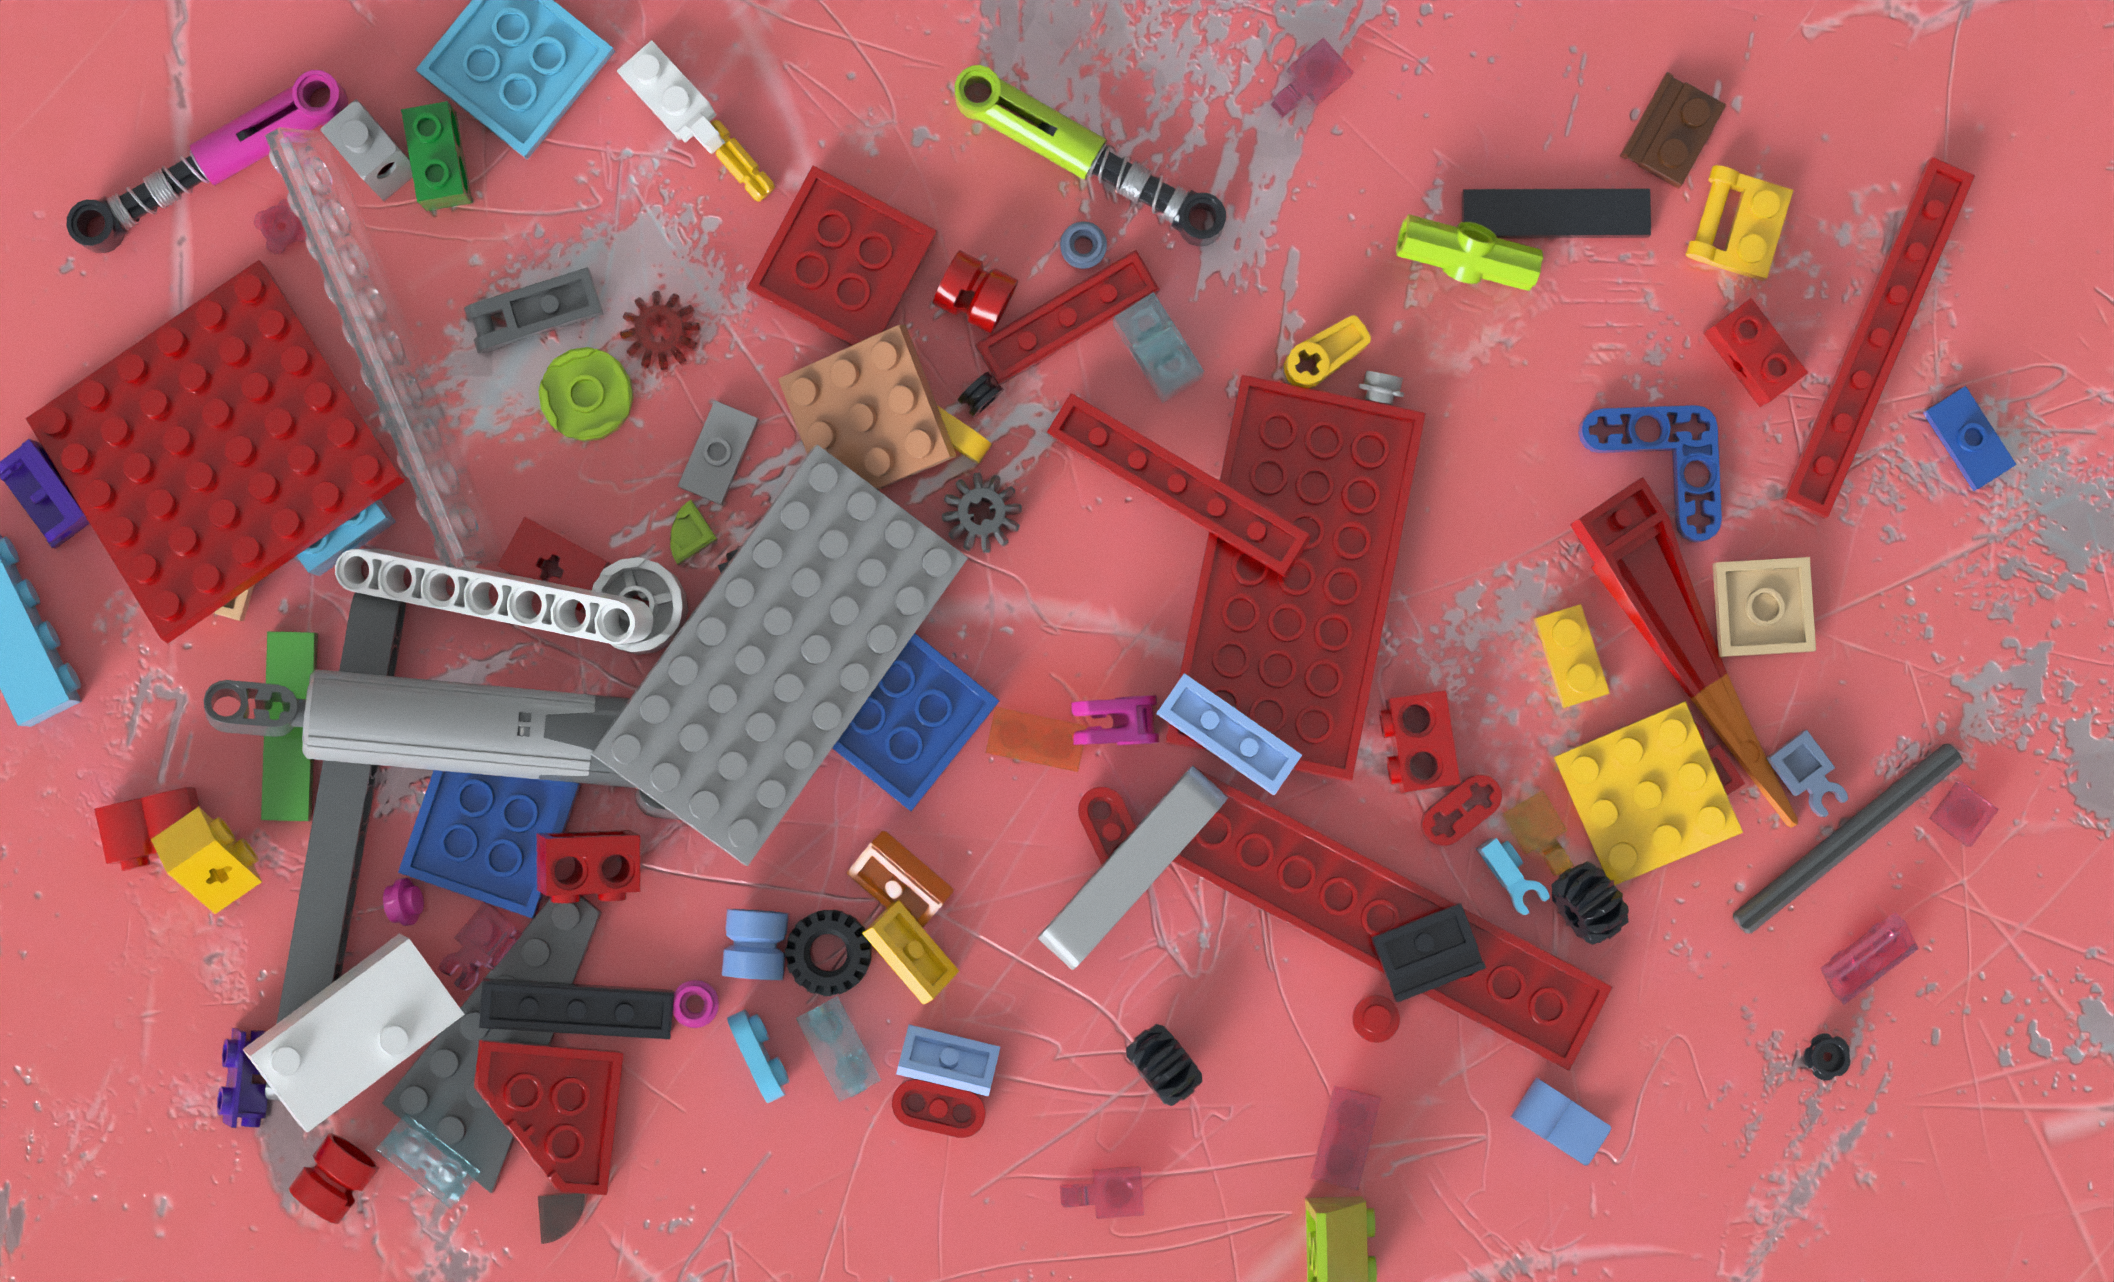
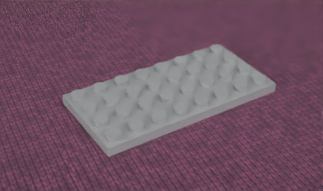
(779, 655)

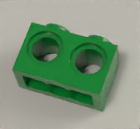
(436, 156)

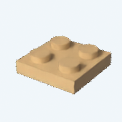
(1764, 607)

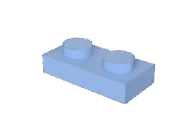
(948, 1060)

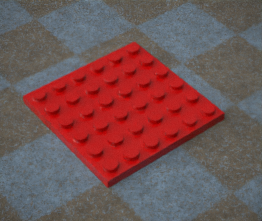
(214, 451)

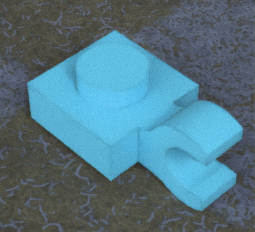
(1504, 864)

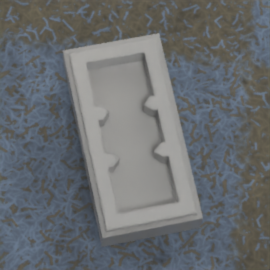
(718, 452)

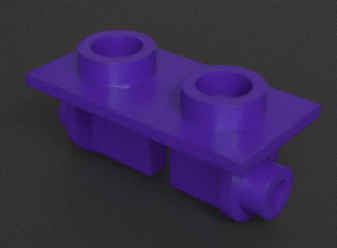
(240, 1096)

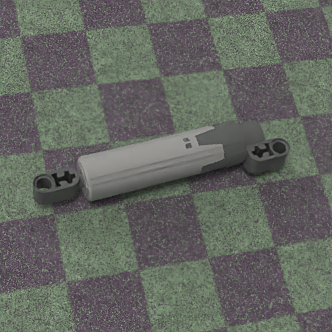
(436, 726)

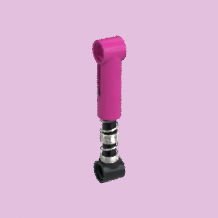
(211, 160)

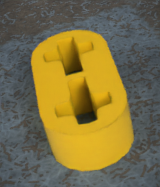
(964, 438)

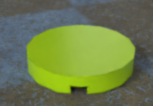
(586, 394)

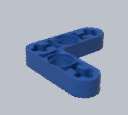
(1684, 450)

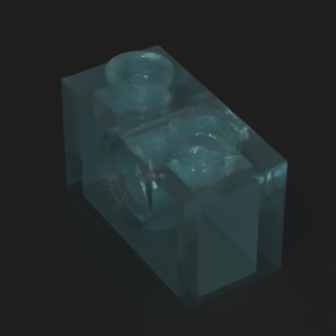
(1158, 347)

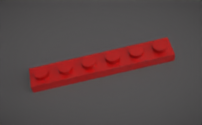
(1179, 485)

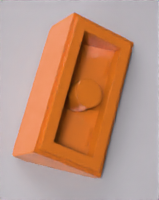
(896, 874)

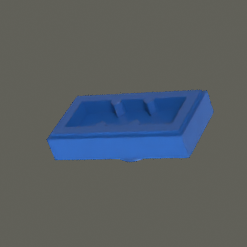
(1969, 438)

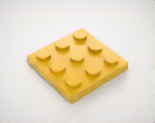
(1648, 794)

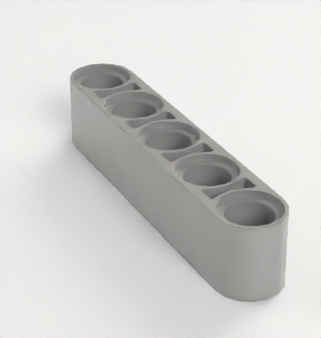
(1132, 868)

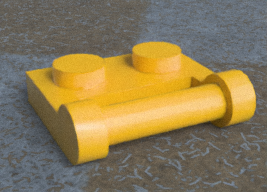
(1754, 225)

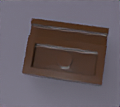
(1673, 130)

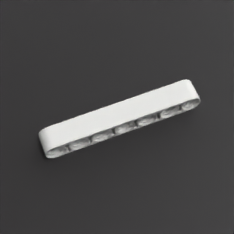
(513, 601)

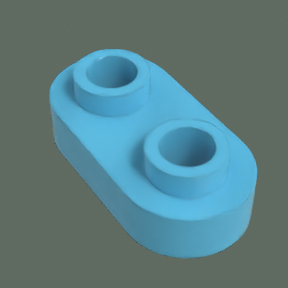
(767, 1072)

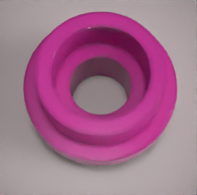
(680, 1008)

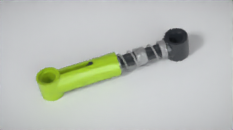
(1083, 152)

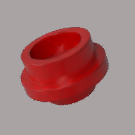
(1375, 1018)

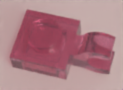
(1314, 75)
(1113, 1192)

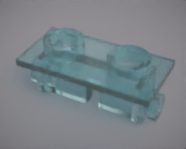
(838, 1049)
(428, 1161)

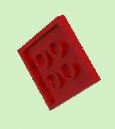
(841, 259)

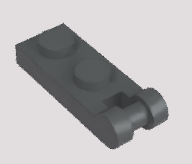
(535, 309)

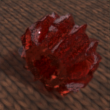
(645, 339)

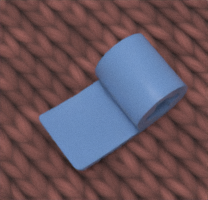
(1561, 1122)

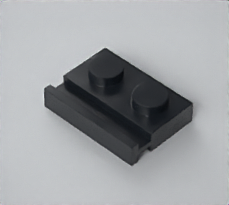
(1428, 952)

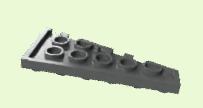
(441, 1082)

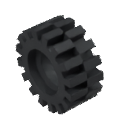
(800, 962)

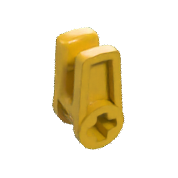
(1329, 350)

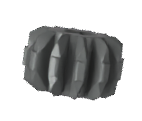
(975, 498)

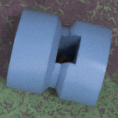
(754, 944)

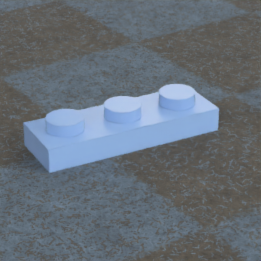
(1229, 734)

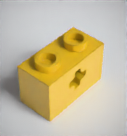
(207, 859)

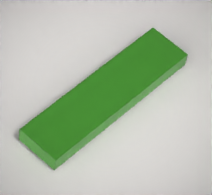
(286, 771)

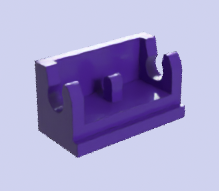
(42, 492)

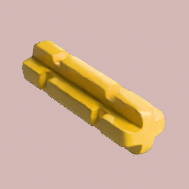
(742, 165)

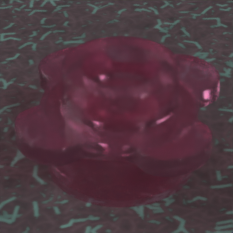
(268, 222)

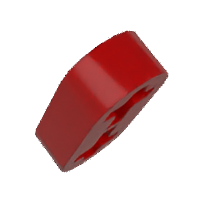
(1453, 801)

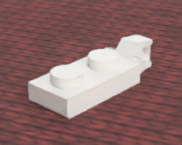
(671, 96)

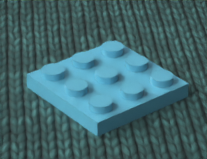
(516, 66)

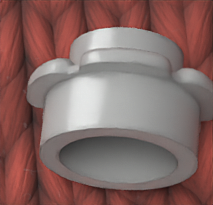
(1381, 387)

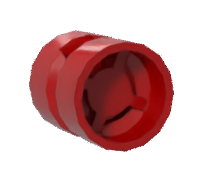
(975, 292)
(330, 1183)

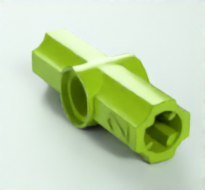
(1469, 252)

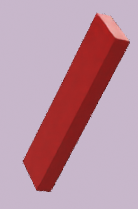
(1066, 317)

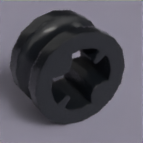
(980, 394)

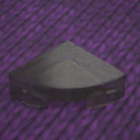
(559, 1214)

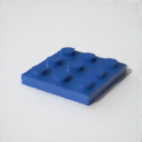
(915, 722)
(482, 835)

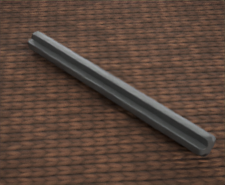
(1847, 838)

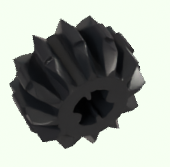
(1590, 903)
(1164, 1064)

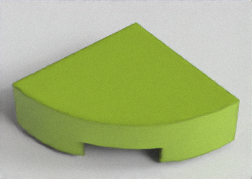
(689, 533)

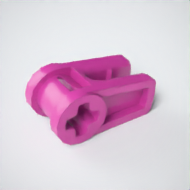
(1130, 716)

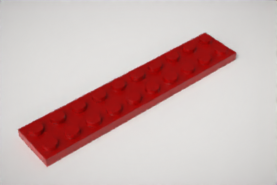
(1351, 898)

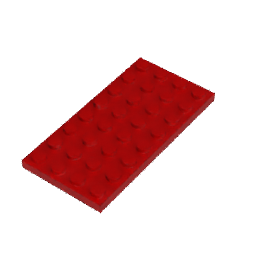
(1305, 644)

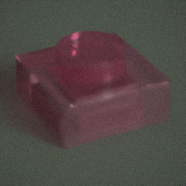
(1963, 813)

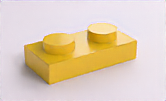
(1571, 656)
(911, 952)

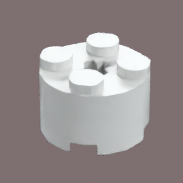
(652, 584)

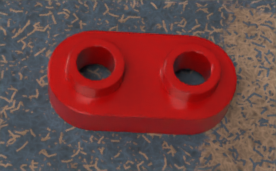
(1108, 832)
(938, 1109)

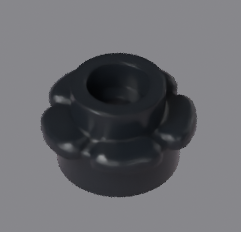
(1839, 1059)

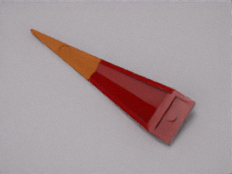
(1648, 578)

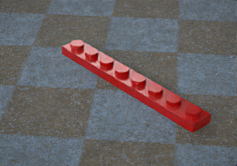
(1878, 337)

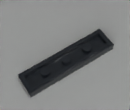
(1560, 212)
(576, 1008)

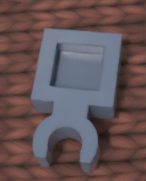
(1804, 767)

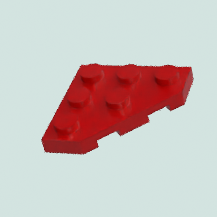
(556, 1107)

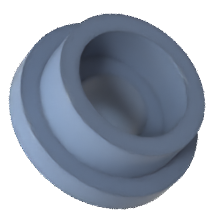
(1083, 230)

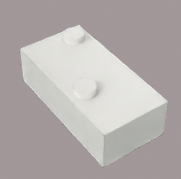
(353, 1032)

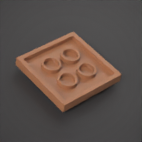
(871, 409)

